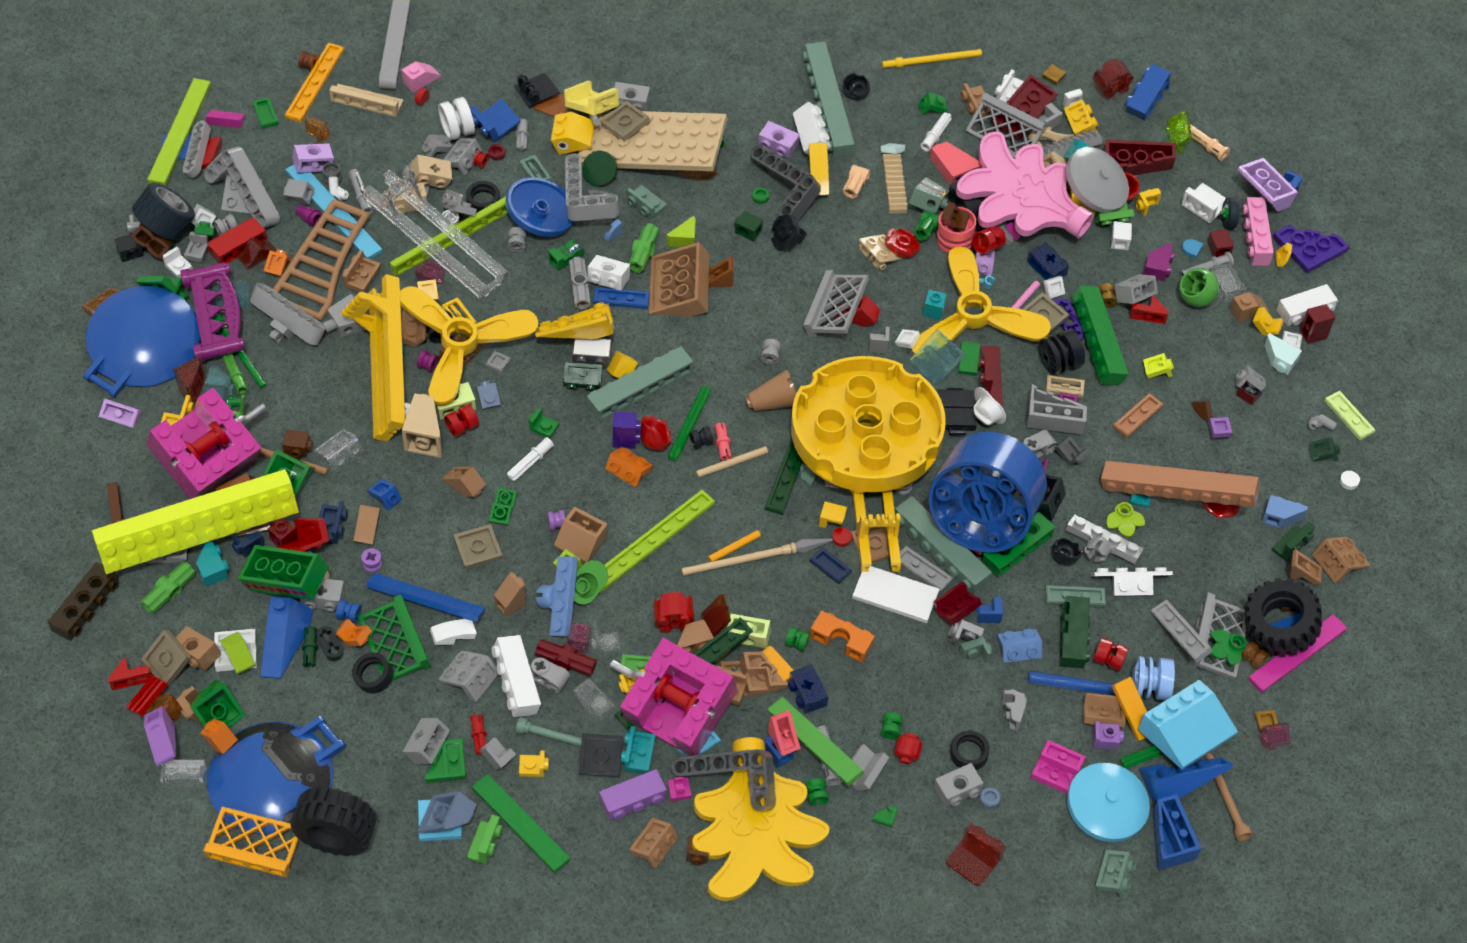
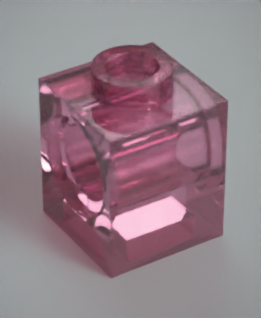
(580, 636)

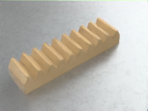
(894, 183)

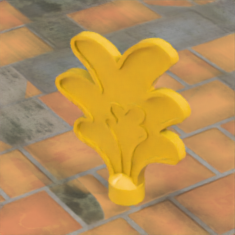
(753, 837)

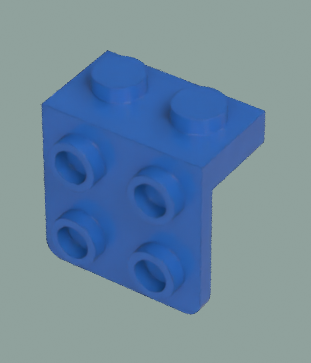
(495, 120)

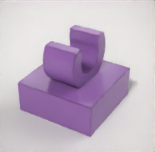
(1220, 427)

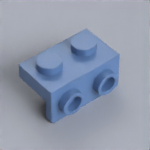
(1020, 645)

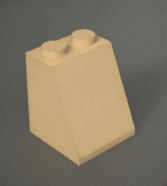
(421, 427)

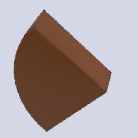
(1203, 409)

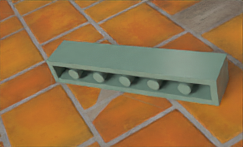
(639, 383)
(954, 557)

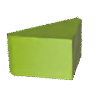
(682, 235)
(237, 652)

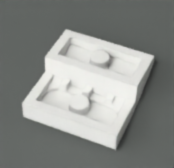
(222, 662)

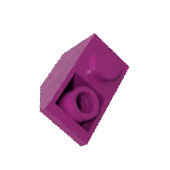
(1158, 262)

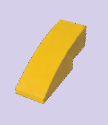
(819, 166)

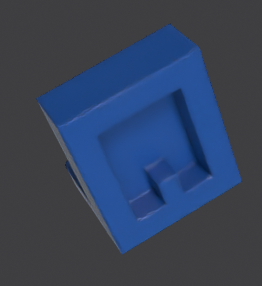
(1293, 179)
(386, 493)

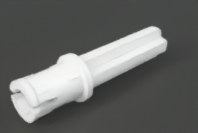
(933, 135)
(532, 457)

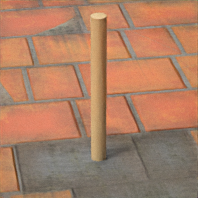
(731, 462)

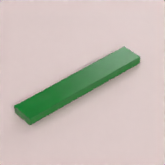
(521, 823)

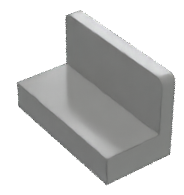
(871, 766)

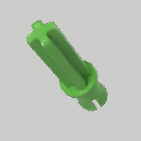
(237, 377)

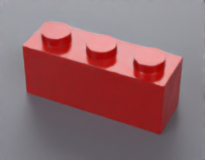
(230, 244)

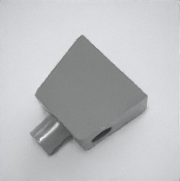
(342, 324)

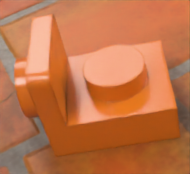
(276, 262)

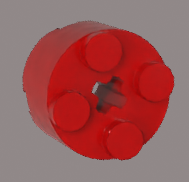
(673, 612)

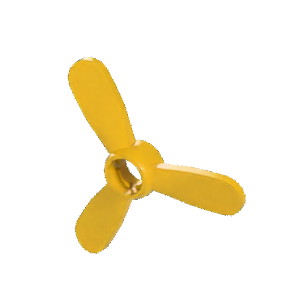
(1009, 320)
(495, 329)

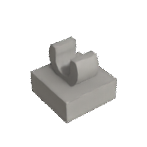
(280, 331)

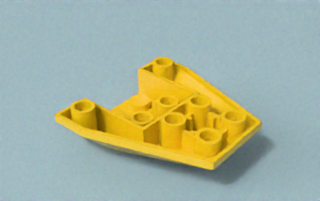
(583, 325)

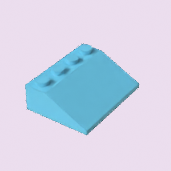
(1188, 725)

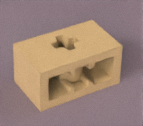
(432, 171)

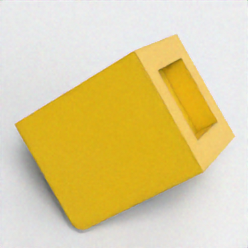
(621, 365)
(832, 513)

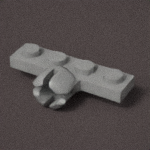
(1103, 542)

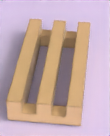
(1065, 388)

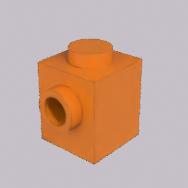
(218, 736)

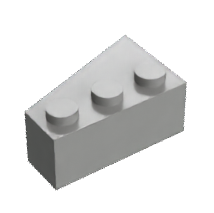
(1054, 413)

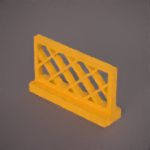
(249, 859)

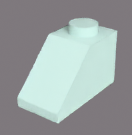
(1281, 354)

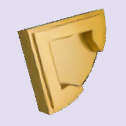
(1283, 254)

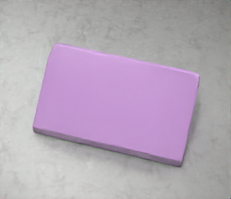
(119, 413)

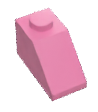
(418, 75)

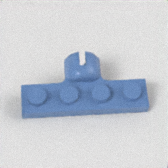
(560, 596)

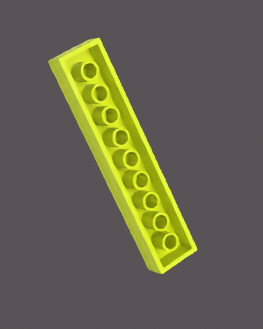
(195, 521)

